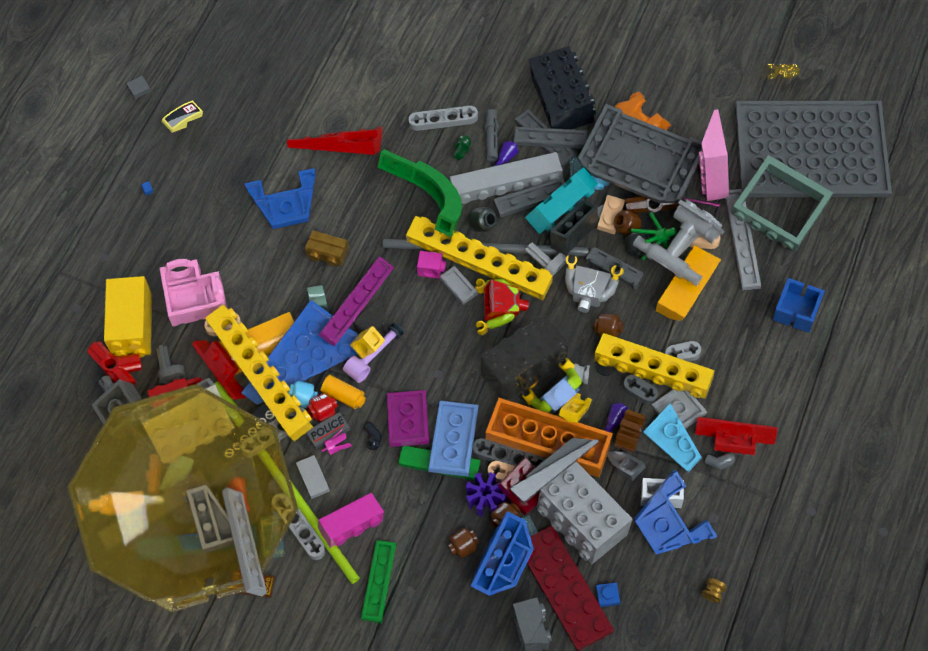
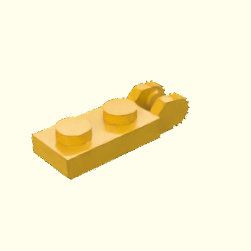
(575, 408)

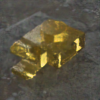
(786, 70)

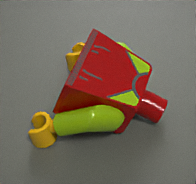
(500, 303)

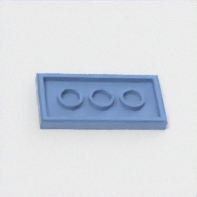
(453, 438)

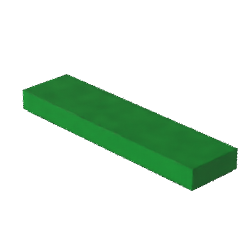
(420, 458)
(378, 581)

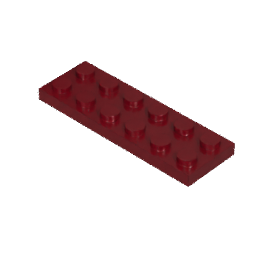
(567, 590)

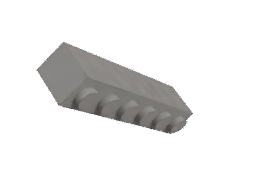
(507, 177)

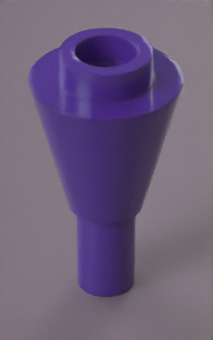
(507, 152)
(615, 416)

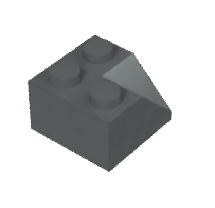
(529, 623)

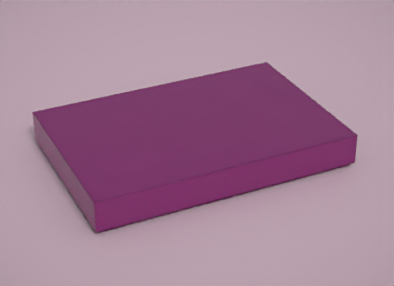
(407, 418)

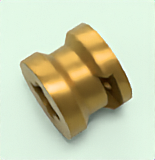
(714, 590)

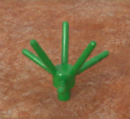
(661, 234)

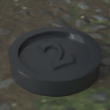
(604, 370)

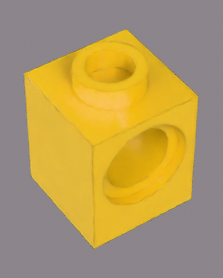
(367, 342)

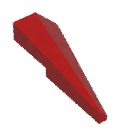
(359, 141)

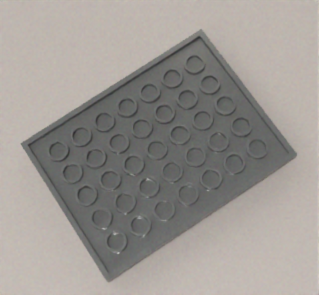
(826, 141)

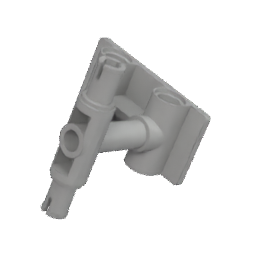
(693, 224)

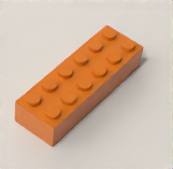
(545, 433)

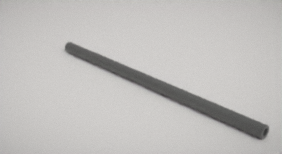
(503, 248)

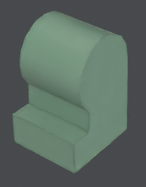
(317, 295)

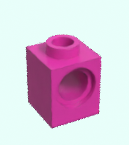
(430, 264)

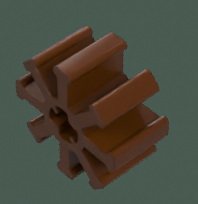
(630, 431)

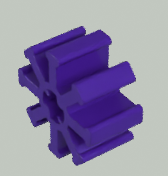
(478, 491)

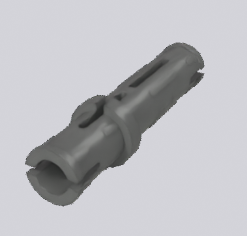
(491, 129)

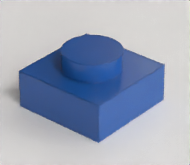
(608, 594)

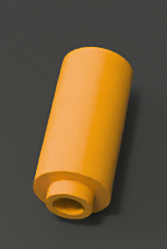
(343, 392)

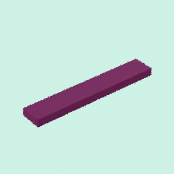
(356, 301)

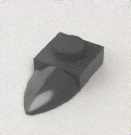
(626, 464)

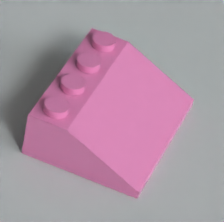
(714, 161)

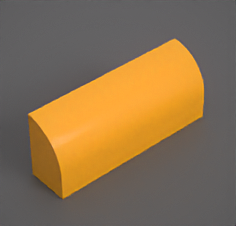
(681, 293)
(267, 335)

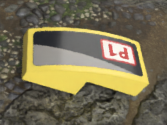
(180, 116)

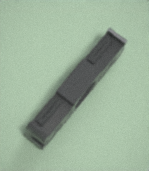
(604, 261)

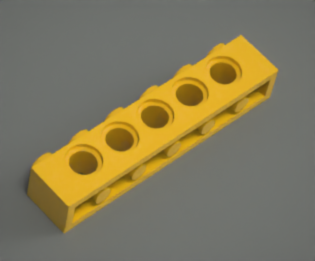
(647, 357)

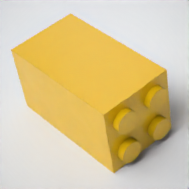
(128, 316)

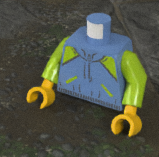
(559, 394)

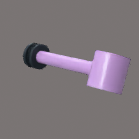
(358, 368)

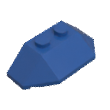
(504, 556)

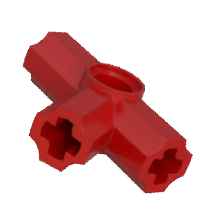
(124, 364)

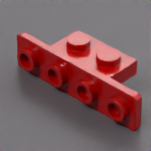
(221, 365)
(735, 436)

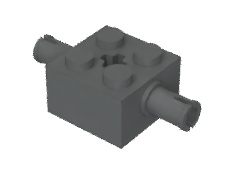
(115, 395)

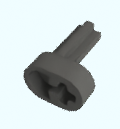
(167, 372)

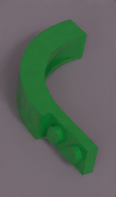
(432, 182)

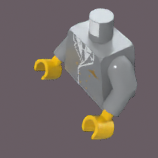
(590, 285)

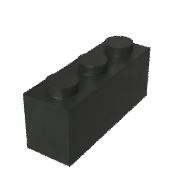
(574, 227)

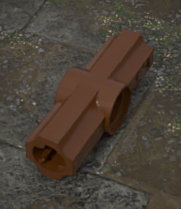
(641, 204)

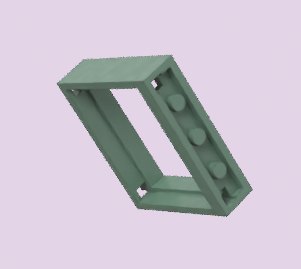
(794, 179)

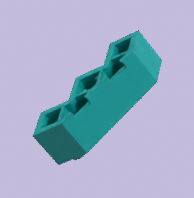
(562, 201)

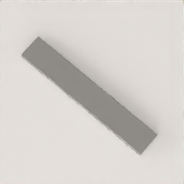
(743, 246)
(244, 542)

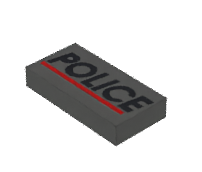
(327, 429)

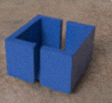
(796, 308)

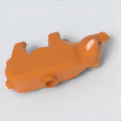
(633, 108)

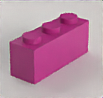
(351, 520)

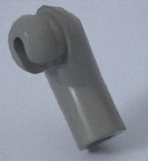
(722, 462)

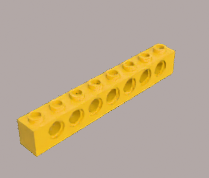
(483, 266)
(219, 321)

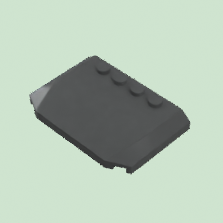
(640, 156)

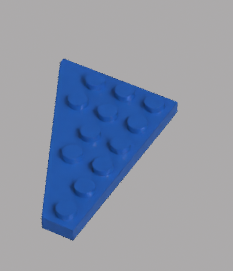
(304, 352)

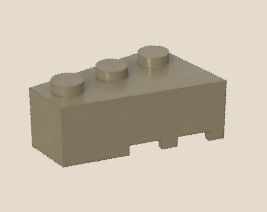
(210, 519)

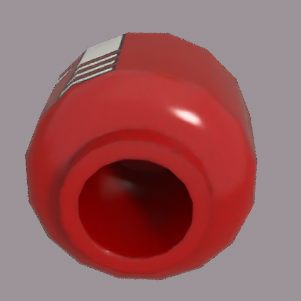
(321, 407)

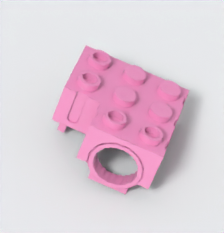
(189, 293)

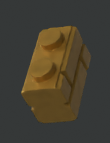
(327, 248)

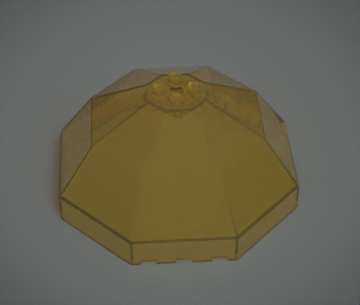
(136, 484)

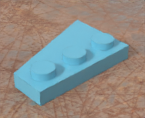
(673, 439)

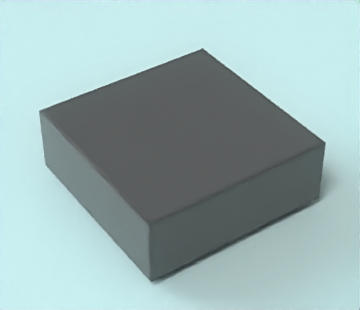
(138, 87)

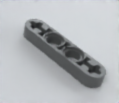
(510, 452)

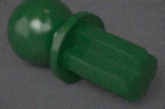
(462, 147)

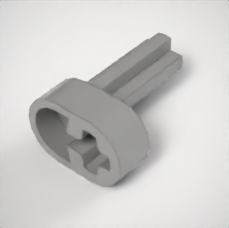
(552, 266)

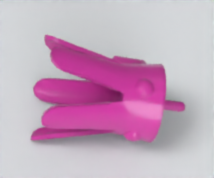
(331, 443)

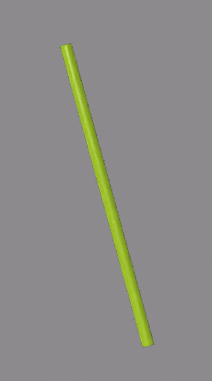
(310, 516)

